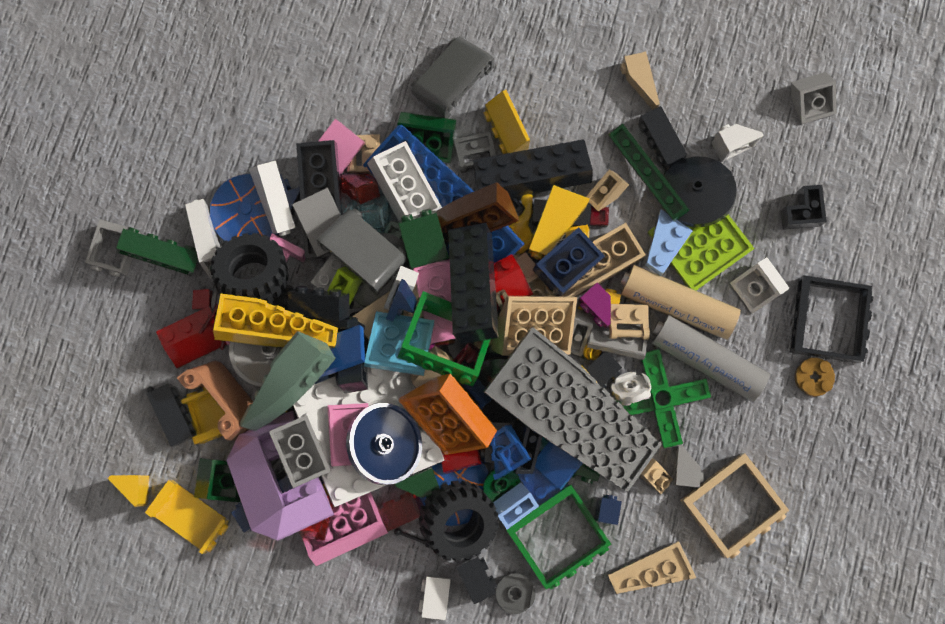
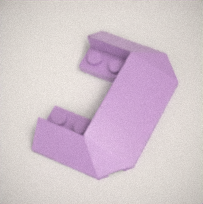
(264, 504)

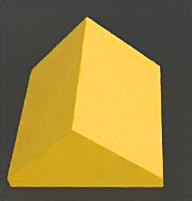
(133, 487)

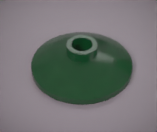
(496, 490)

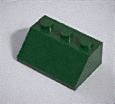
(432, 132)

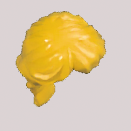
(521, 227)

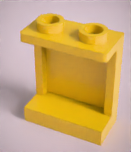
(205, 415)

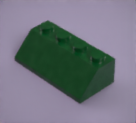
(157, 252)

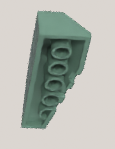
(290, 377)

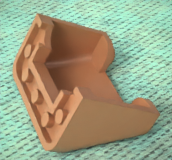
(224, 390)

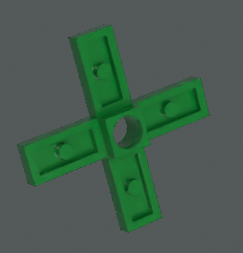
(677, 395)

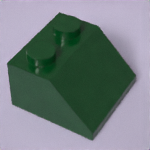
(215, 481)

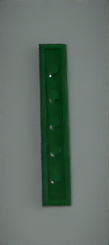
(648, 172)

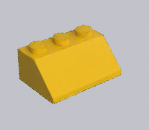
(506, 124)

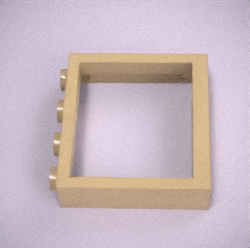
(715, 479)

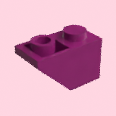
(598, 304)

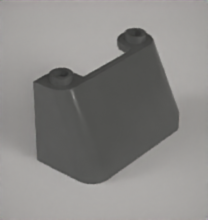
(452, 76)
(362, 250)

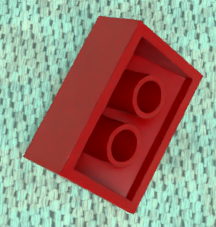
(510, 278)
(183, 340)

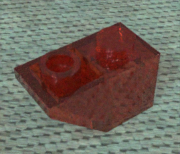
(359, 187)

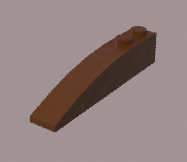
(485, 205)

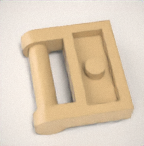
(368, 148)
(629, 315)

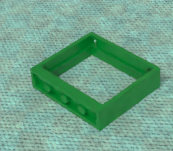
(429, 361)
(583, 560)

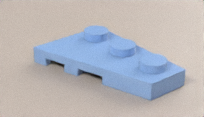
(666, 242)

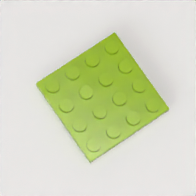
(709, 252)

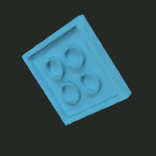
(388, 338)

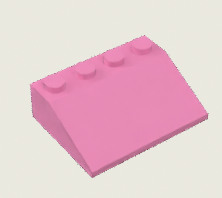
(349, 527)

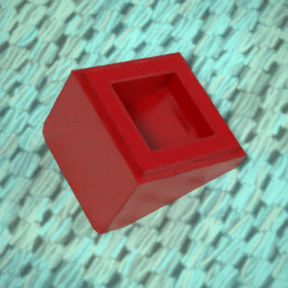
(201, 299)

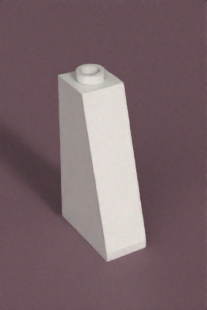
(273, 197)
(203, 233)

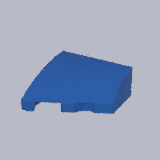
(507, 451)

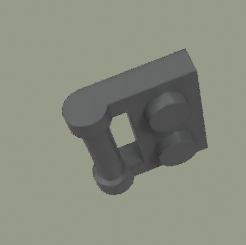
(473, 146)

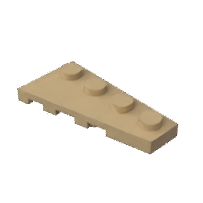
(658, 568)

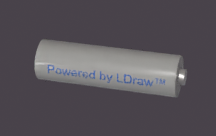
(710, 358)

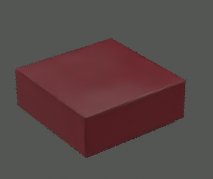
(599, 218)

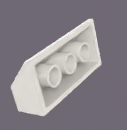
(403, 181)

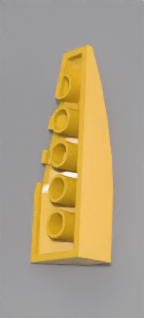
(263, 324)

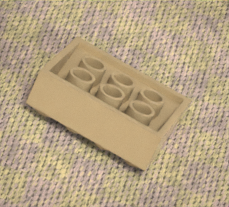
(547, 314)

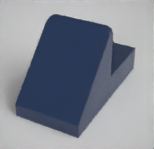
(292, 195)
(402, 299)

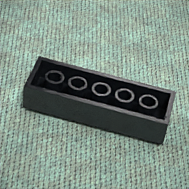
(536, 169)
(317, 171)
(472, 284)

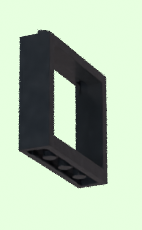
(863, 317)

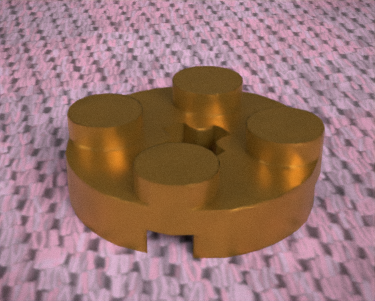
(807, 385)

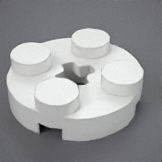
(627, 396)

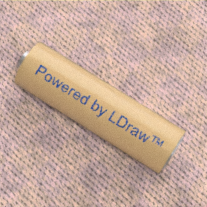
(680, 302)

